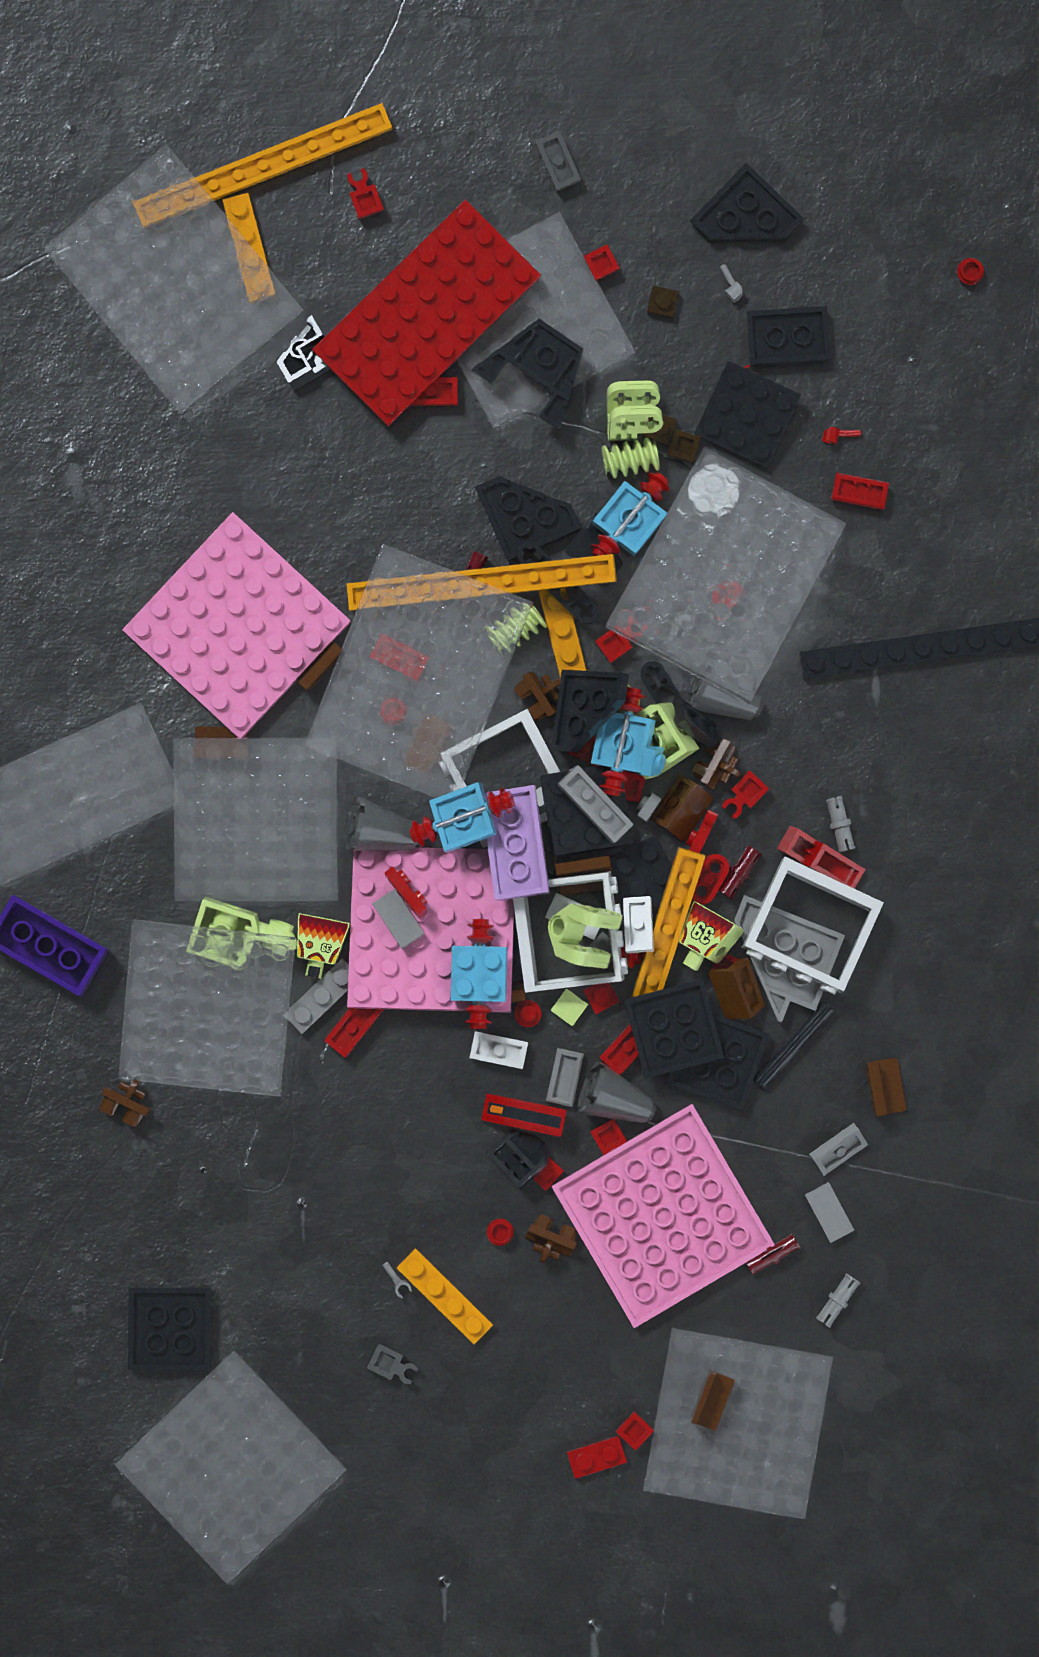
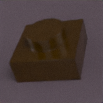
(662, 302)
(664, 434)
(684, 446)

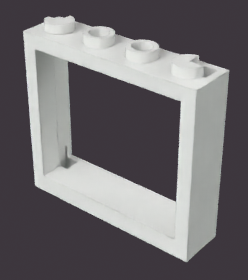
(536, 739)
(828, 885)
(526, 940)

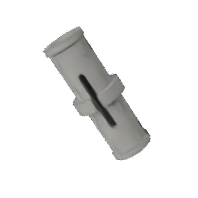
(840, 824)
(838, 1300)

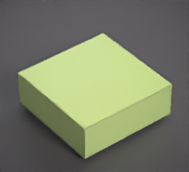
(569, 1007)

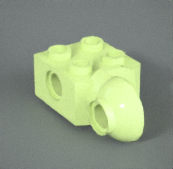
(676, 742)
(229, 917)

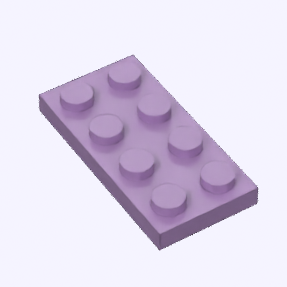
(518, 849)

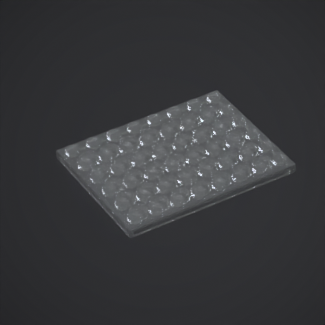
(173, 279)
(726, 575)
(419, 672)

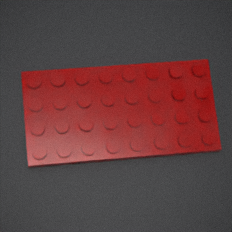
(426, 313)

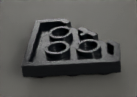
(746, 211)
(524, 515)
(585, 705)

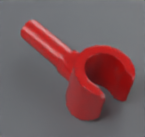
(831, 434)

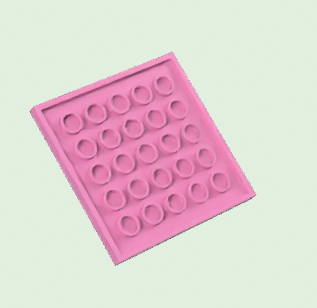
(236, 625)
(419, 976)
(663, 1215)

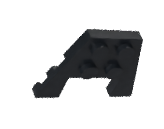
(544, 357)

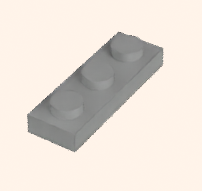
(595, 804)
(320, 997)

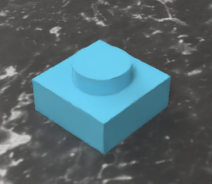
(652, 761)

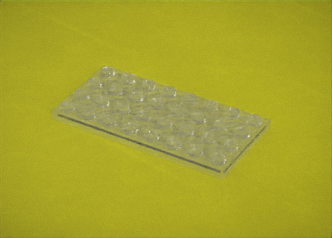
(81, 791)

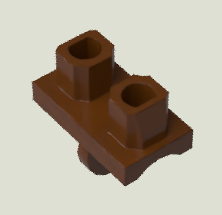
(532, 685)
(720, 767)
(135, 1109)
(549, 1243)

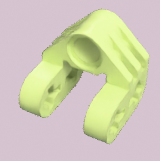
(630, 413)
(567, 930)

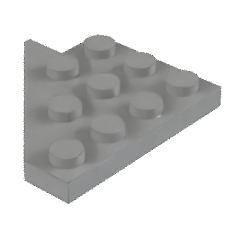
(797, 939)

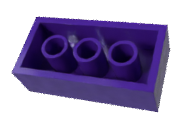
(49, 946)

